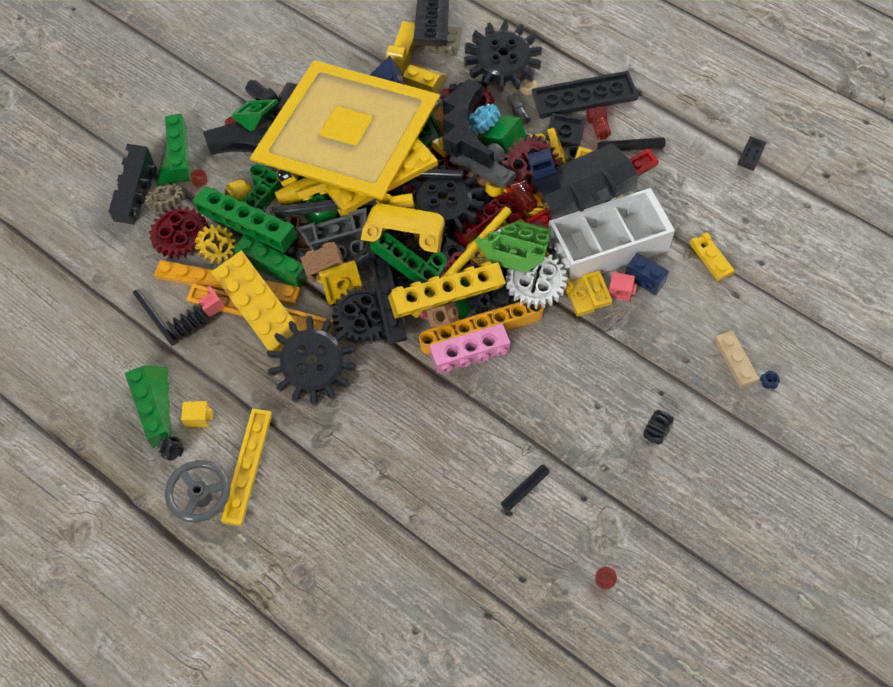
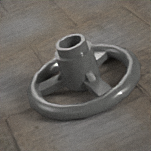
(198, 491)

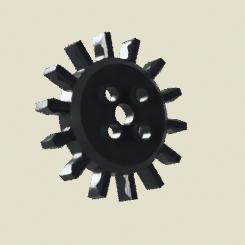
(504, 68)
(455, 189)
(310, 379)

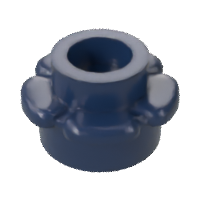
(770, 375)

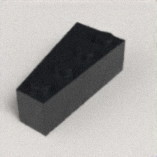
(132, 184)

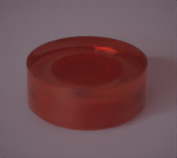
(605, 578)

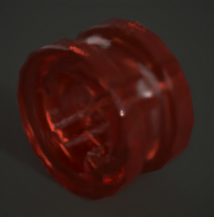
(198, 173)

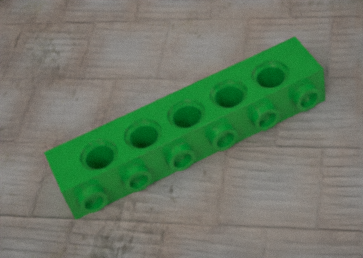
(245, 218)

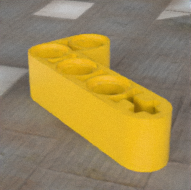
(403, 46)

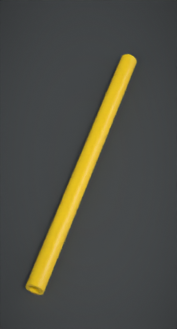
(473, 248)

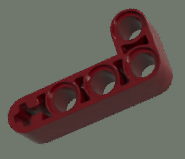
(485, 217)

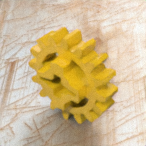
(210, 249)

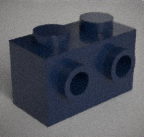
(647, 273)

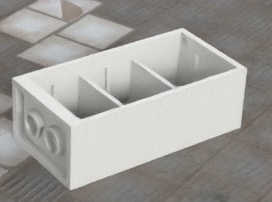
(610, 234)

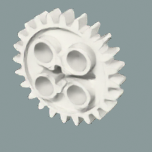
(552, 283)

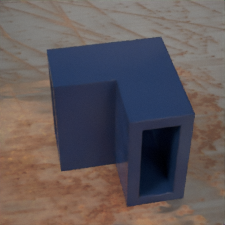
(541, 163)

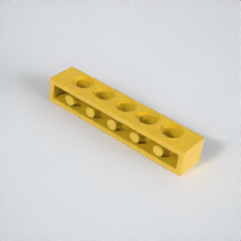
(402, 307)

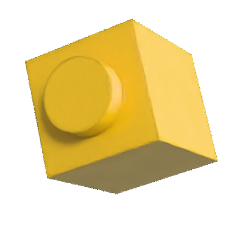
(196, 414)

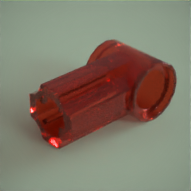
(598, 118)
(521, 193)

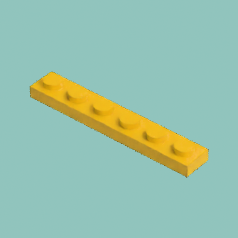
(246, 467)

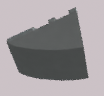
(343, 231)

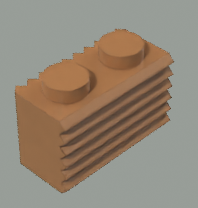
(321, 260)

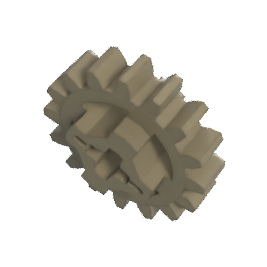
(165, 197)

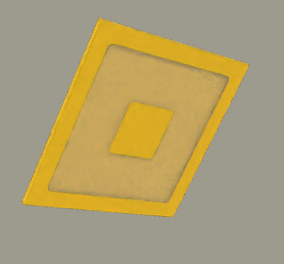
(346, 129)

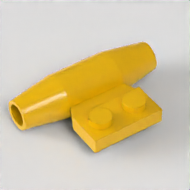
(300, 191)

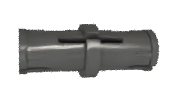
(518, 108)

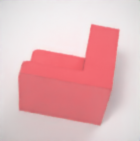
(211, 303)

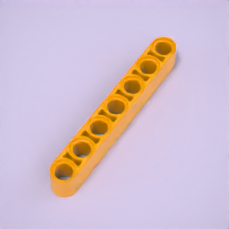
(488, 319)

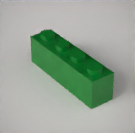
(175, 157)
(272, 261)
(150, 394)

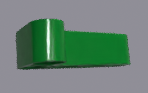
(265, 185)
(406, 255)

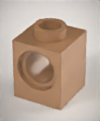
(437, 318)

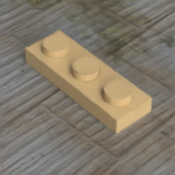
(736, 359)

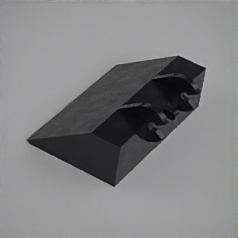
(586, 182)

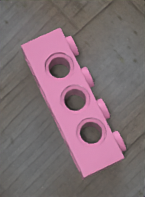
(476, 340)

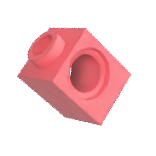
(622, 286)

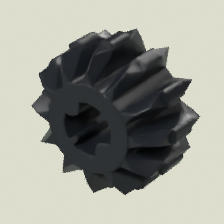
(658, 427)

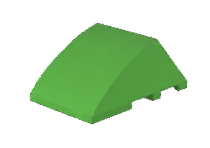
(516, 246)

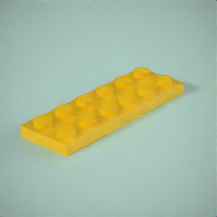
(417, 162)
(254, 300)

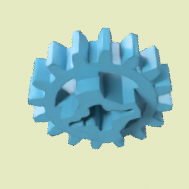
(483, 118)

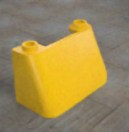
(425, 223)

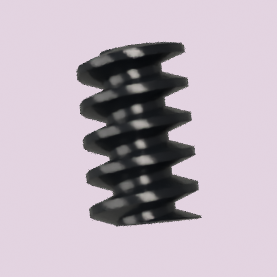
(188, 322)

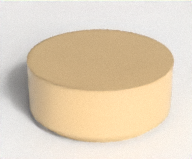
(527, 86)

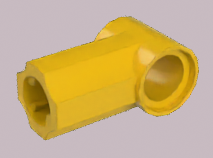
(404, 201)

